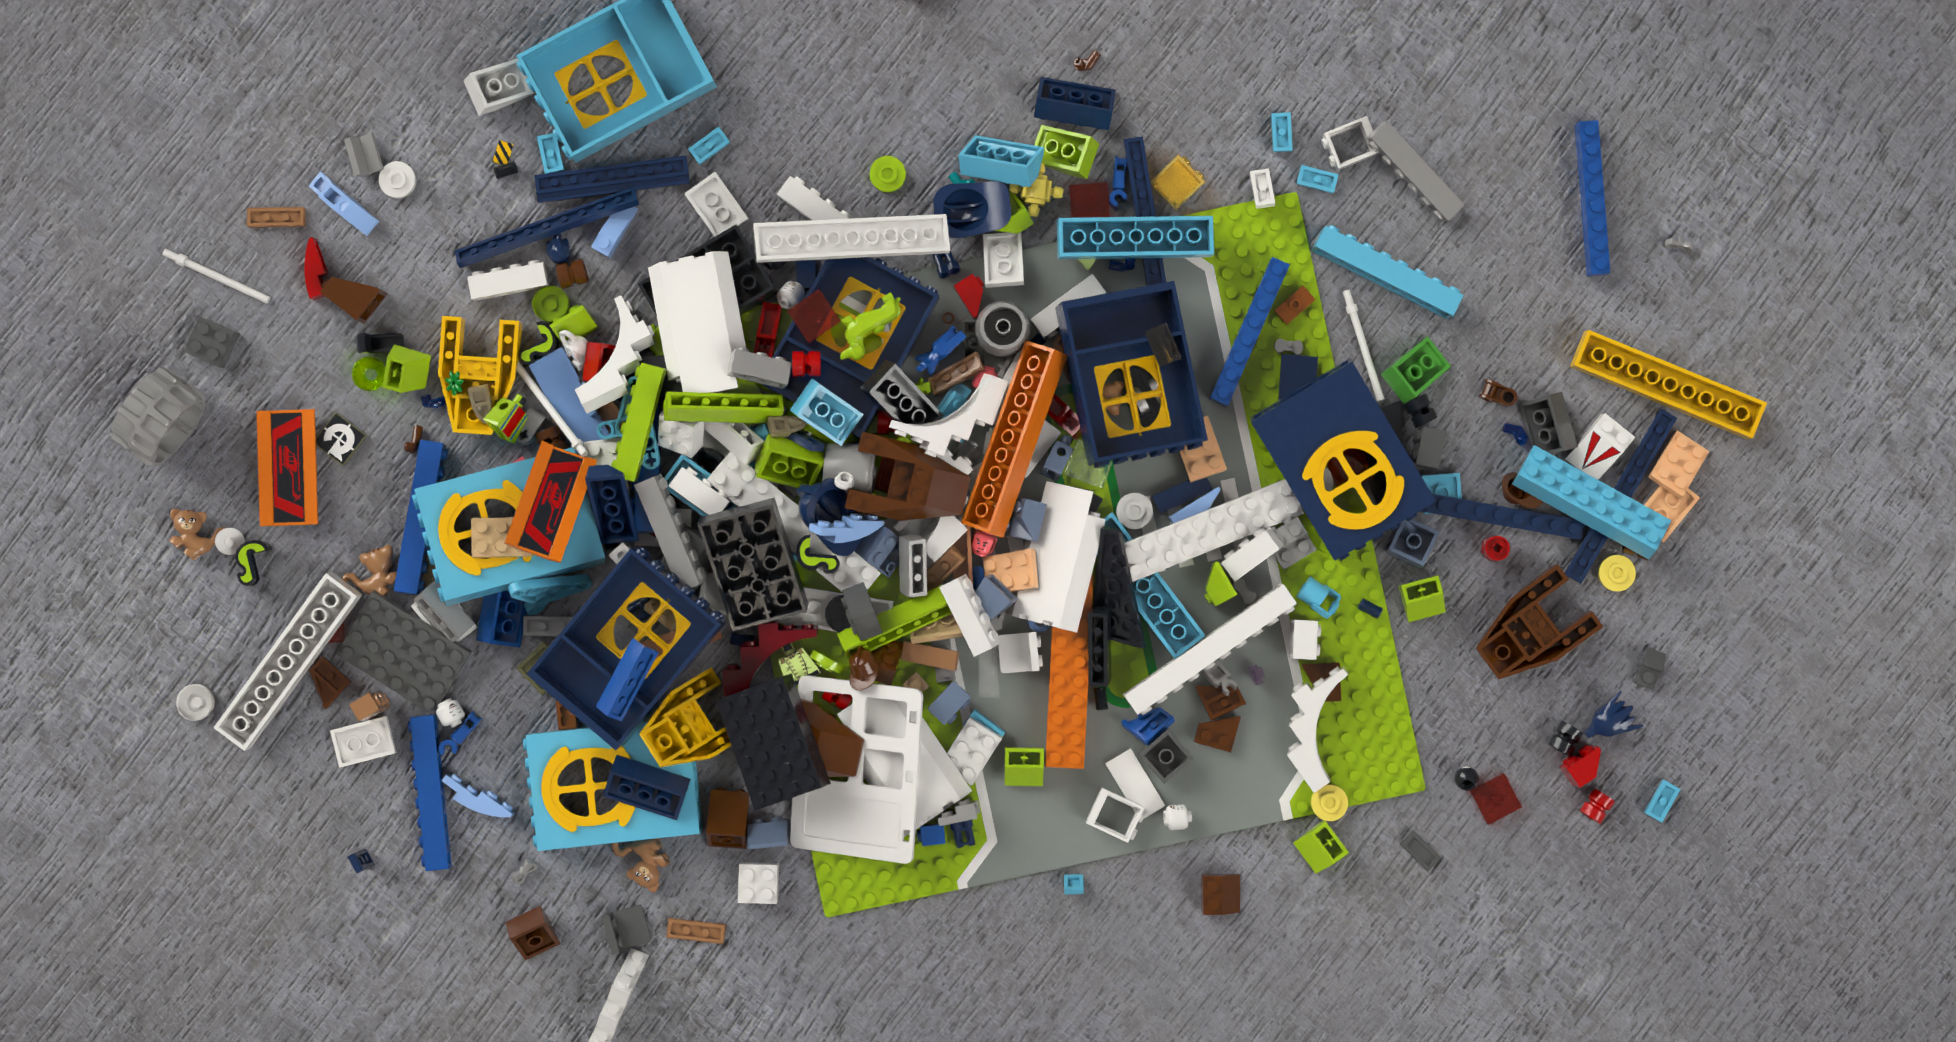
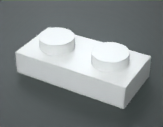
(1262, 188)

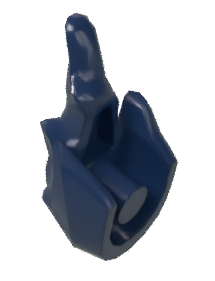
(558, 249)

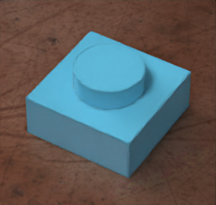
(1073, 884)

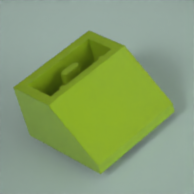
(578, 322)
(406, 370)
(1422, 598)
(1024, 766)
(1320, 847)

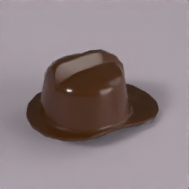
(1516, 495)
(863, 668)

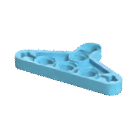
(615, 428)
(540, 592)

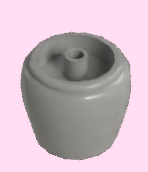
(1004, 315)
(850, 460)

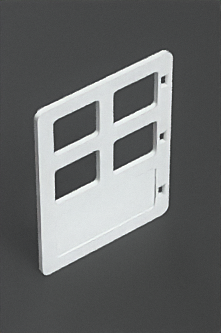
(858, 816)

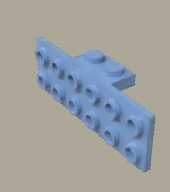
(558, 382)

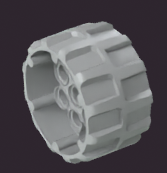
(158, 416)

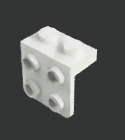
(1019, 652)

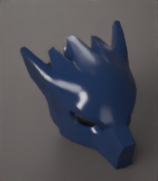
(1612, 719)

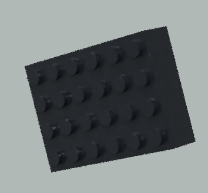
(749, 277)
(753, 564)
(773, 742)

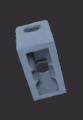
(1055, 464)
(994, 596)

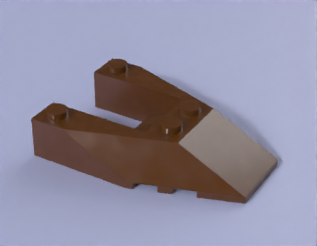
(918, 484)
(1526, 636)
(837, 743)

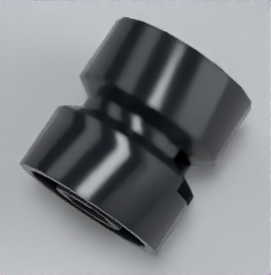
(1420, 403)
(1563, 745)

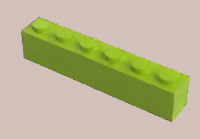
(721, 407)
(639, 420)
(899, 621)

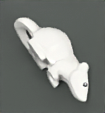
(574, 346)

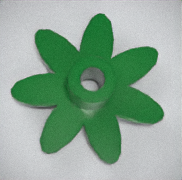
(454, 383)

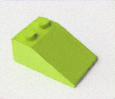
(1067, 151)

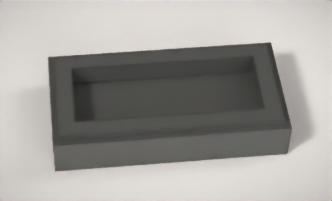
(1420, 850)

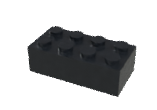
(899, 396)

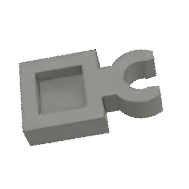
(1219, 676)

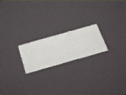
(1135, 782)

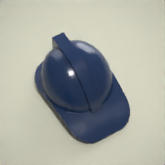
(973, 207)
(826, 503)

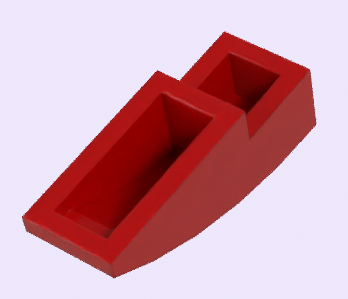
(314, 269)
(768, 329)
(1064, 417)

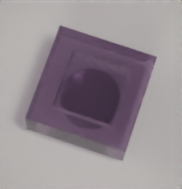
(1256, 674)

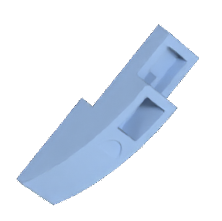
(343, 203)
(849, 529)
(483, 803)

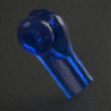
(1122, 266)
(433, 403)
(1518, 433)

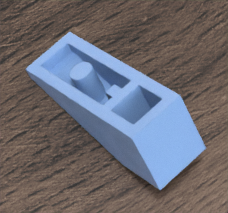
(613, 231)
(1195, 507)

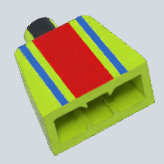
(507, 418)

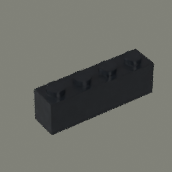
(1099, 646)

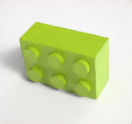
(787, 462)

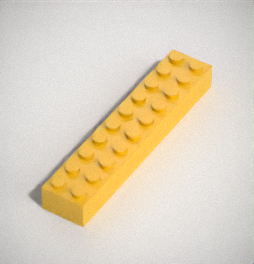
(1668, 384)

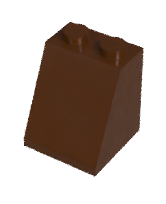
(353, 298)
(728, 818)

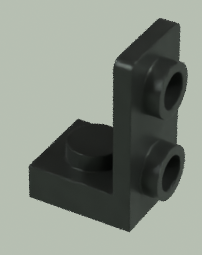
(971, 342)

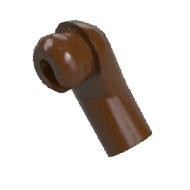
(1087, 64)
(416, 437)

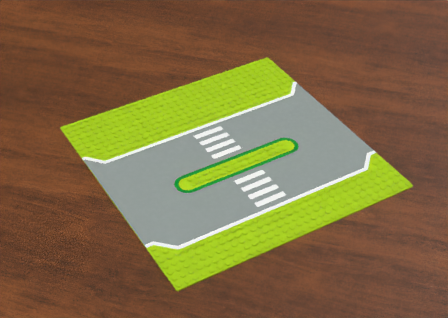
(1361, 740)

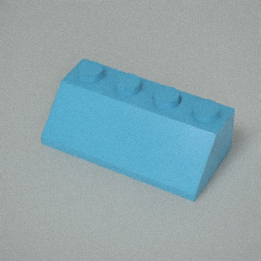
(1001, 161)

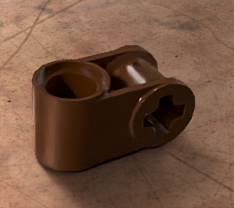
(1496, 393)

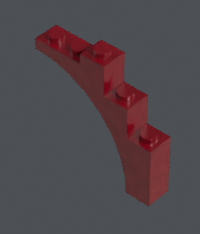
(771, 638)

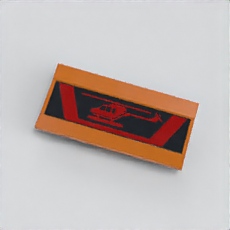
(287, 467)
(549, 503)

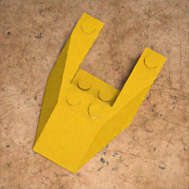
(475, 371)
(679, 727)

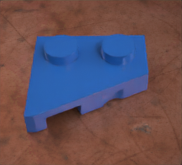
(1150, 725)

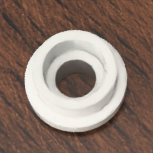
(844, 480)

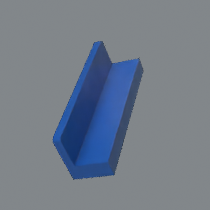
(626, 680)

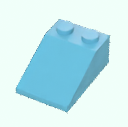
(826, 412)

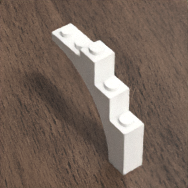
(611, 380)
(978, 410)
(948, 528)
(1310, 700)
(619, 996)

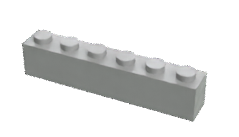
(1414, 171)
(670, 531)

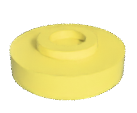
(1616, 573)
(1329, 802)

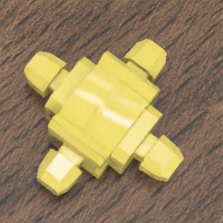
(1038, 192)

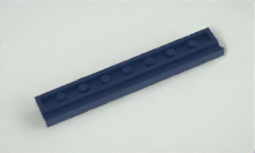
(612, 179)

